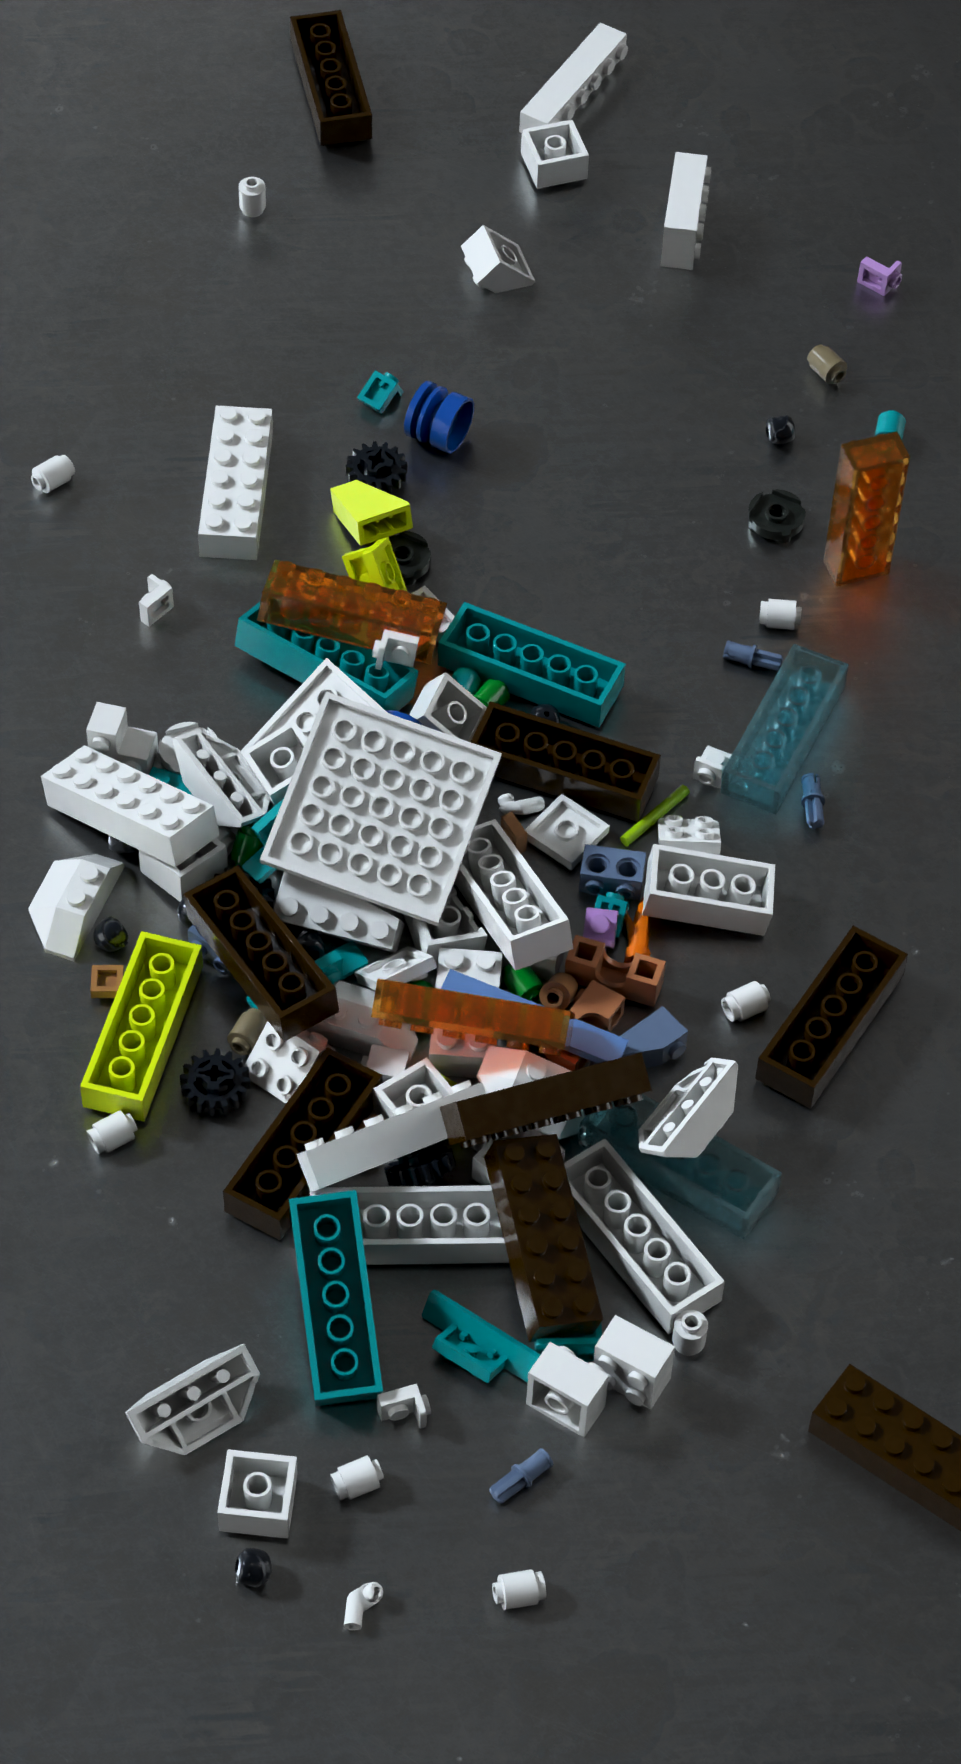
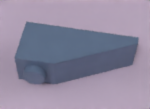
(657, 1037)

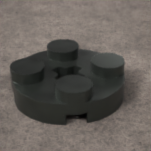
(772, 527)
(417, 552)

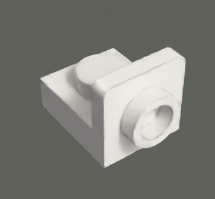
(157, 601)
(395, 648)
(710, 766)
(402, 1401)

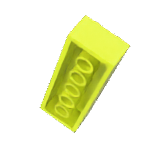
(142, 1026)

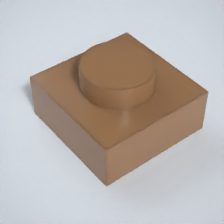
(514, 831)
(106, 980)

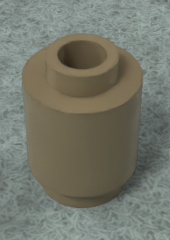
(827, 364)
(246, 1031)

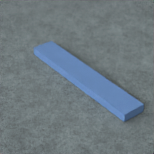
(586, 1039)

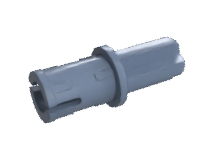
(752, 656)
(813, 800)
(521, 1476)

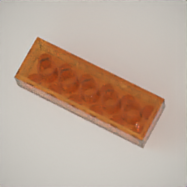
(866, 508)
(348, 608)
(472, 1014)

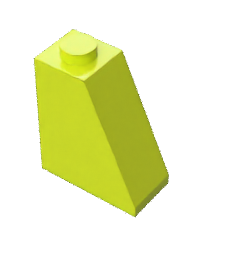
(370, 512)

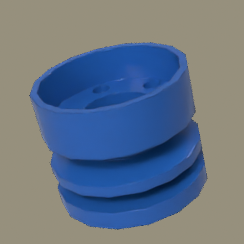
(439, 417)

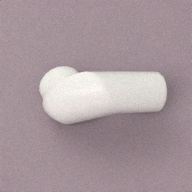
(520, 807)
(360, 1601)

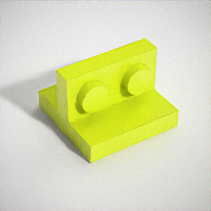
(375, 565)

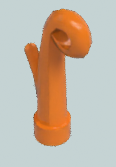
(637, 934)

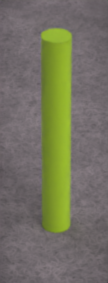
(655, 814)

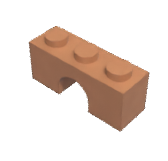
(635, 980)
(597, 1007)

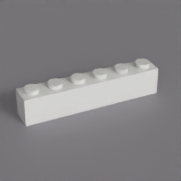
(576, 78)
(380, 1139)

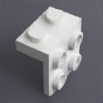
(691, 834)
(284, 1065)

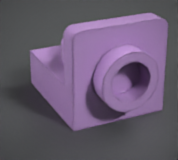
(879, 277)
(601, 926)

